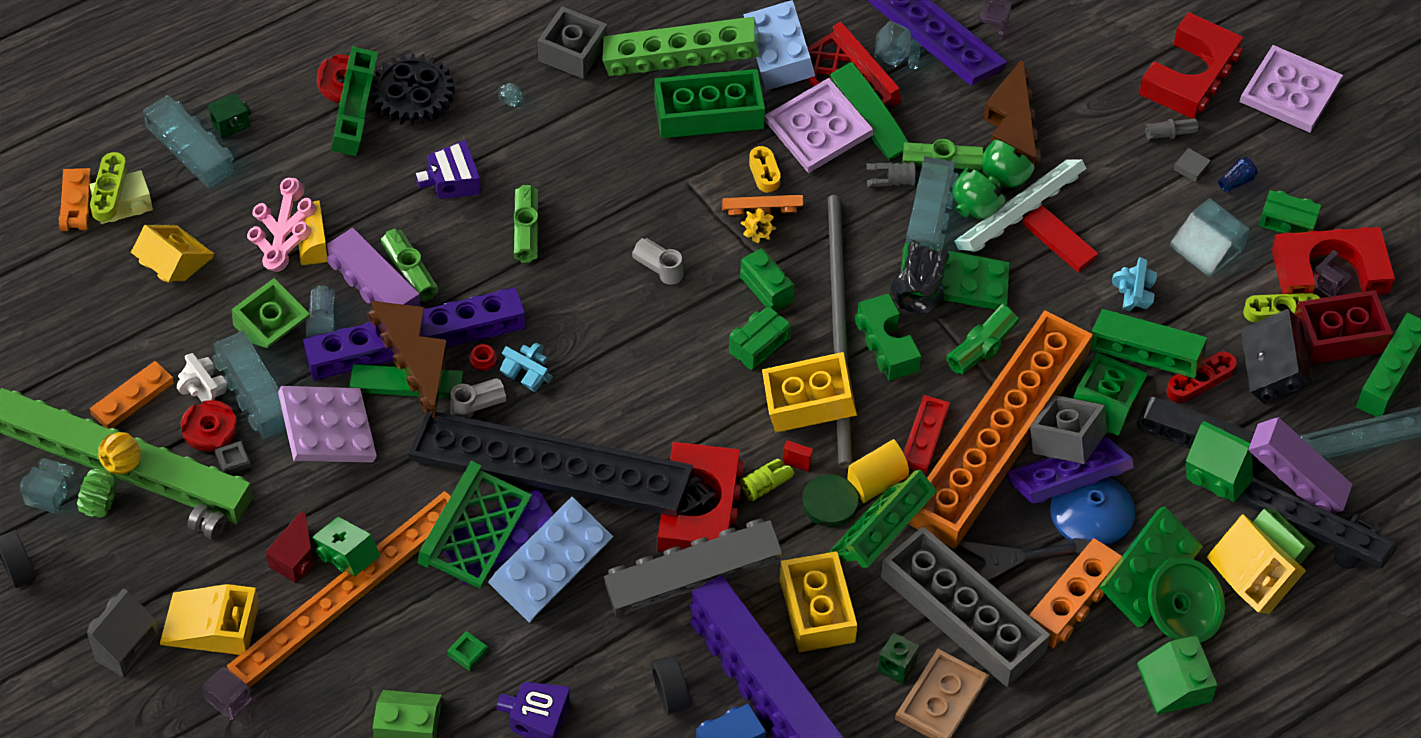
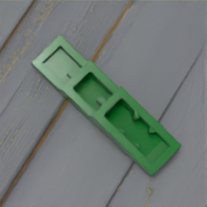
(860, 94)

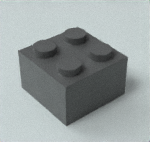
(572, 42)
(1068, 429)

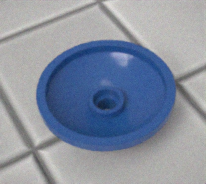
(1082, 518)

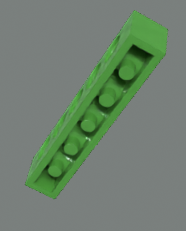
(681, 46)

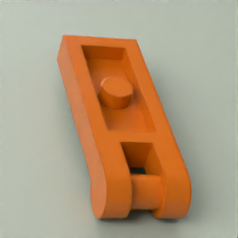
(75, 199)

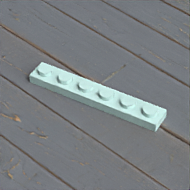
(1025, 201)

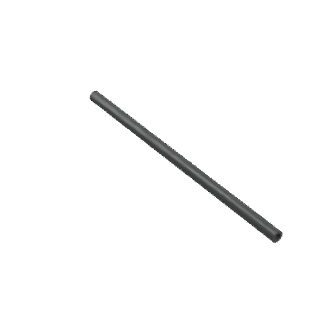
(839, 316)

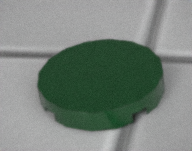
(830, 500)

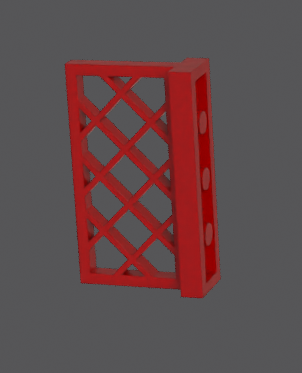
(857, 54)

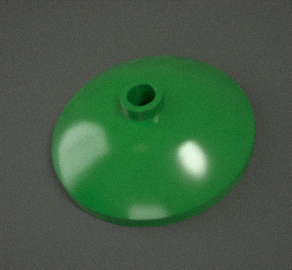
(1197, 598)

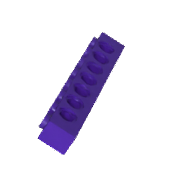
(487, 315)

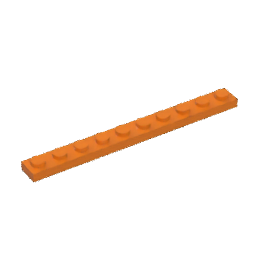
(336, 597)

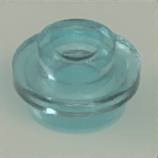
(510, 94)

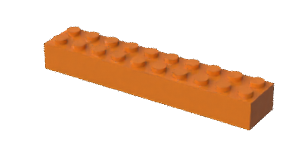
(1001, 427)

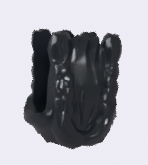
(922, 274)

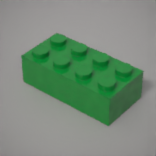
(709, 103)

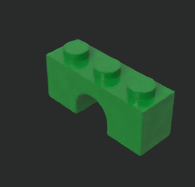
(893, 355)

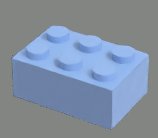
(781, 46)

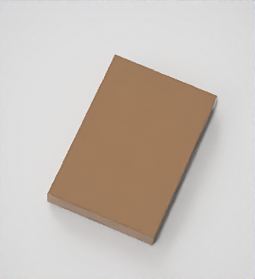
(942, 696)

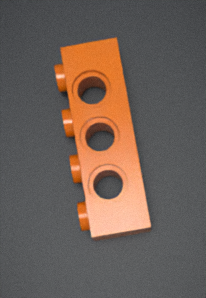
(1095, 560)

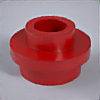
(483, 351)

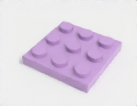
(1291, 88)
(818, 125)
(327, 424)

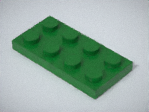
(972, 280)
(1156, 544)

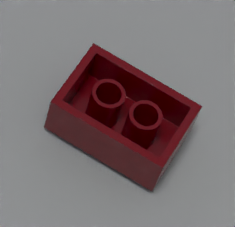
(1344, 326)

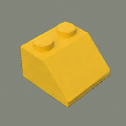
(170, 252)

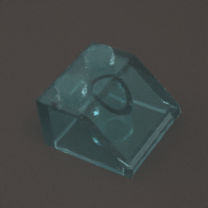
(1210, 237)

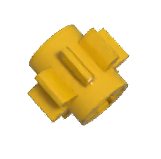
(751, 225)

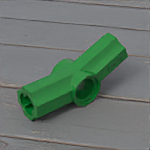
(983, 340)

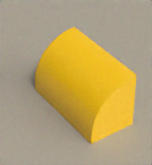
(313, 248)
(878, 471)

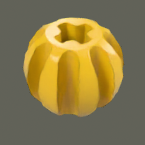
(119, 453)

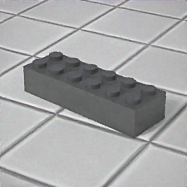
(690, 568)
(965, 606)

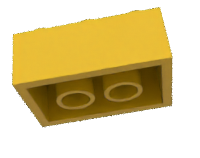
(809, 392)
(818, 601)

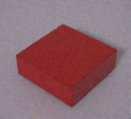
(797, 456)

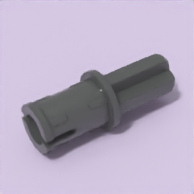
(1170, 128)

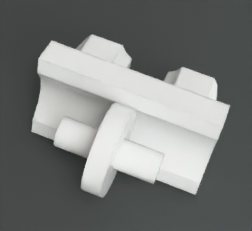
(196, 379)

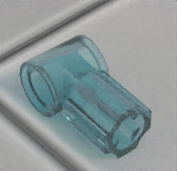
(321, 312)

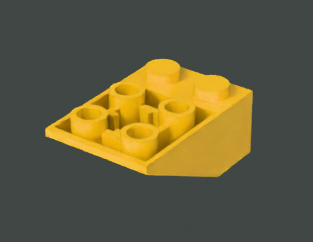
(1255, 565)
(212, 619)

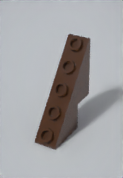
(1012, 114)
(419, 356)

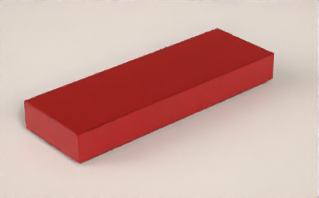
(1060, 238)
(925, 433)

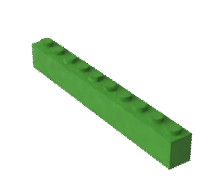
(158, 468)

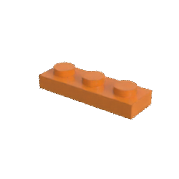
(787, 204)
(131, 395)

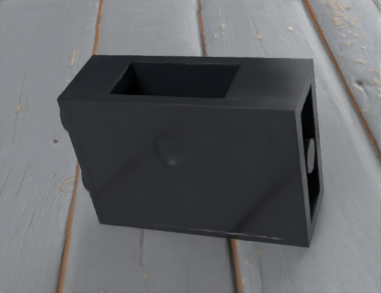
(1276, 356)

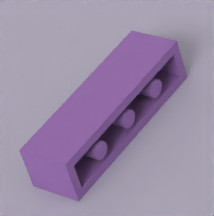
(369, 271)
(1300, 466)

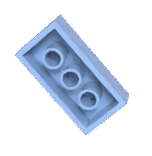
(550, 559)

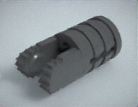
(897, 174)

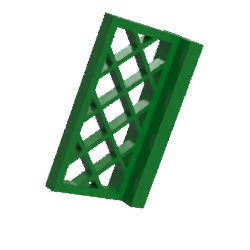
(451, 515)
(884, 520)

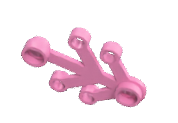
(276, 255)

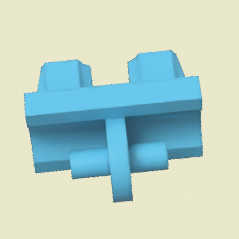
(1132, 283)
(535, 373)

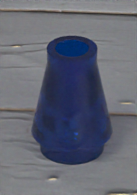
(1240, 173)

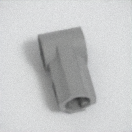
(662, 261)
(476, 397)

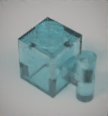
(895, 44)
(46, 486)

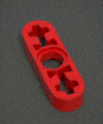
(1197, 387)

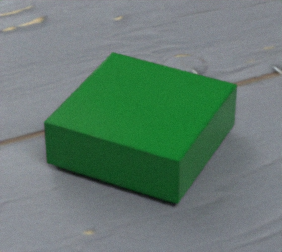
(468, 651)

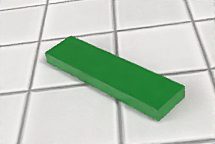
(393, 381)

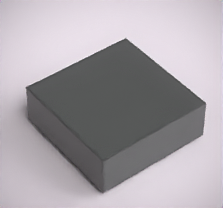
(1192, 165)
(233, 458)

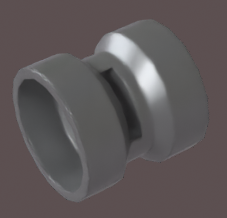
(207, 521)

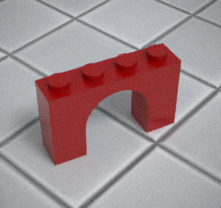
(1191, 92)
(1360, 247)
(720, 471)

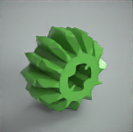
(97, 493)

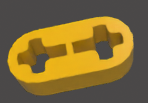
(759, 170)

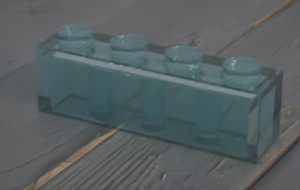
(189, 141)
(931, 202)
(251, 382)

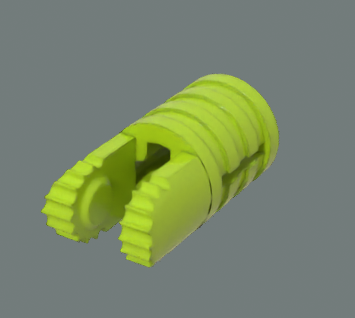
(765, 479)

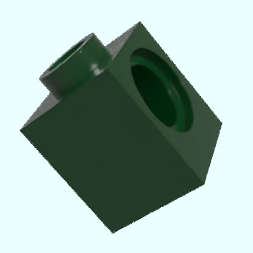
(229, 115)
(898, 658)

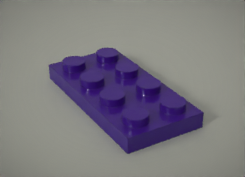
(1058, 476)
(532, 519)

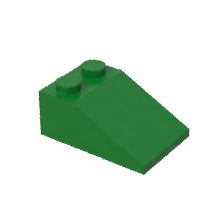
(1111, 385)

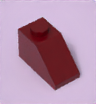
(291, 551)

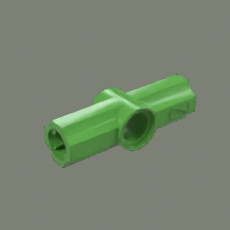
(944, 149)
(526, 224)
(409, 264)

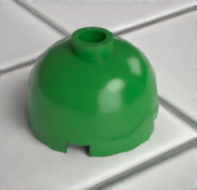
(1004, 166)
(976, 195)

